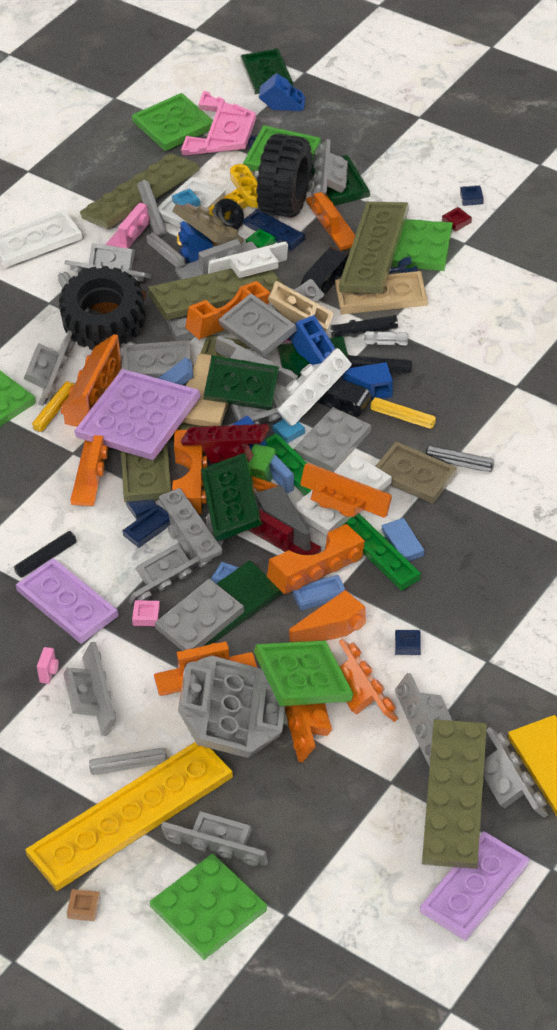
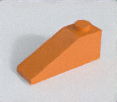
(331, 621)

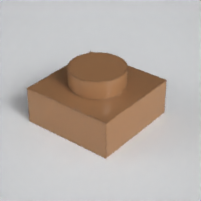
(83, 905)

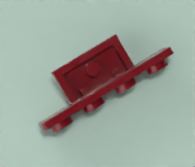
(225, 441)
(280, 535)

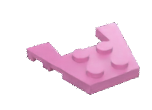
(228, 131)

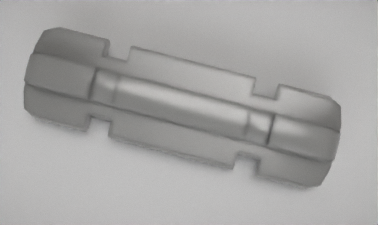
(386, 338)

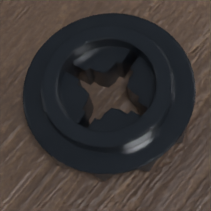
(236, 215)

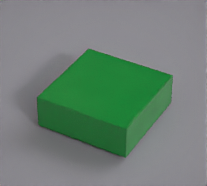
(261, 239)

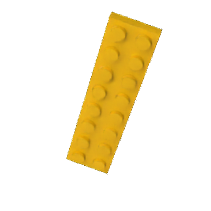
(128, 814)

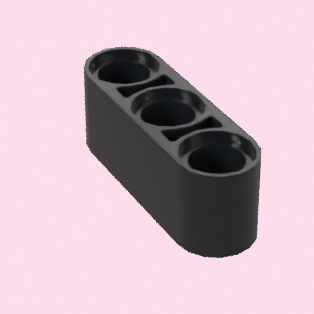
(327, 269)
(346, 397)

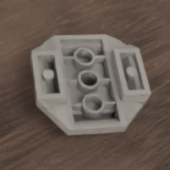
(229, 706)

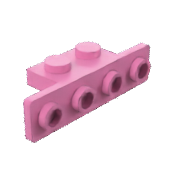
(130, 227)

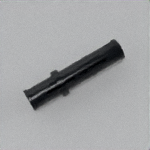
(354, 327)

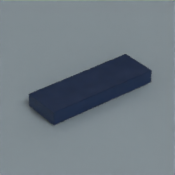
(276, 228)

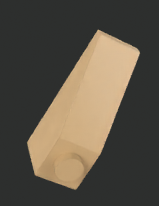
(296, 306)

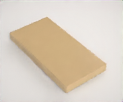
(400, 291)
(204, 411)

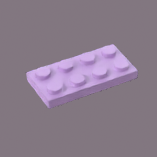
(67, 600)
(470, 894)

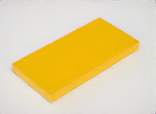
(538, 751)

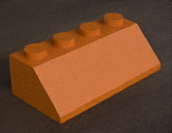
(92, 381)

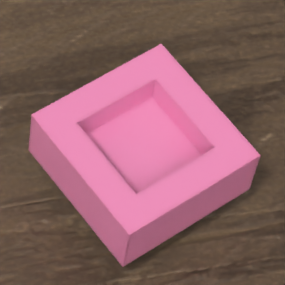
(145, 613)
(47, 665)

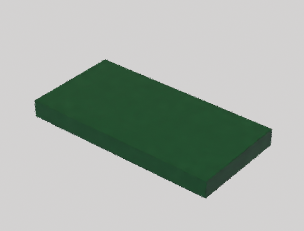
(231, 497)
(250, 589)

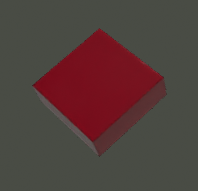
(458, 218)

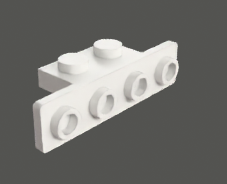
(252, 261)
(311, 385)

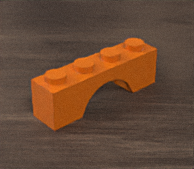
(203, 317)
(192, 482)
(292, 570)

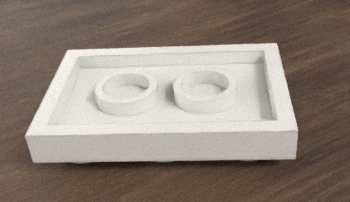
(205, 192)

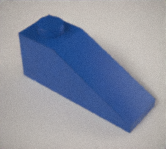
(311, 340)

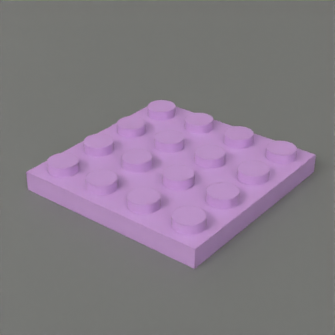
(138, 413)

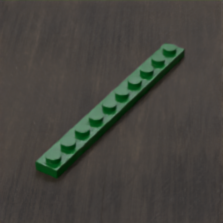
(376, 547)

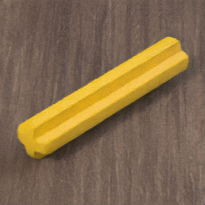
(52, 407)
(403, 413)

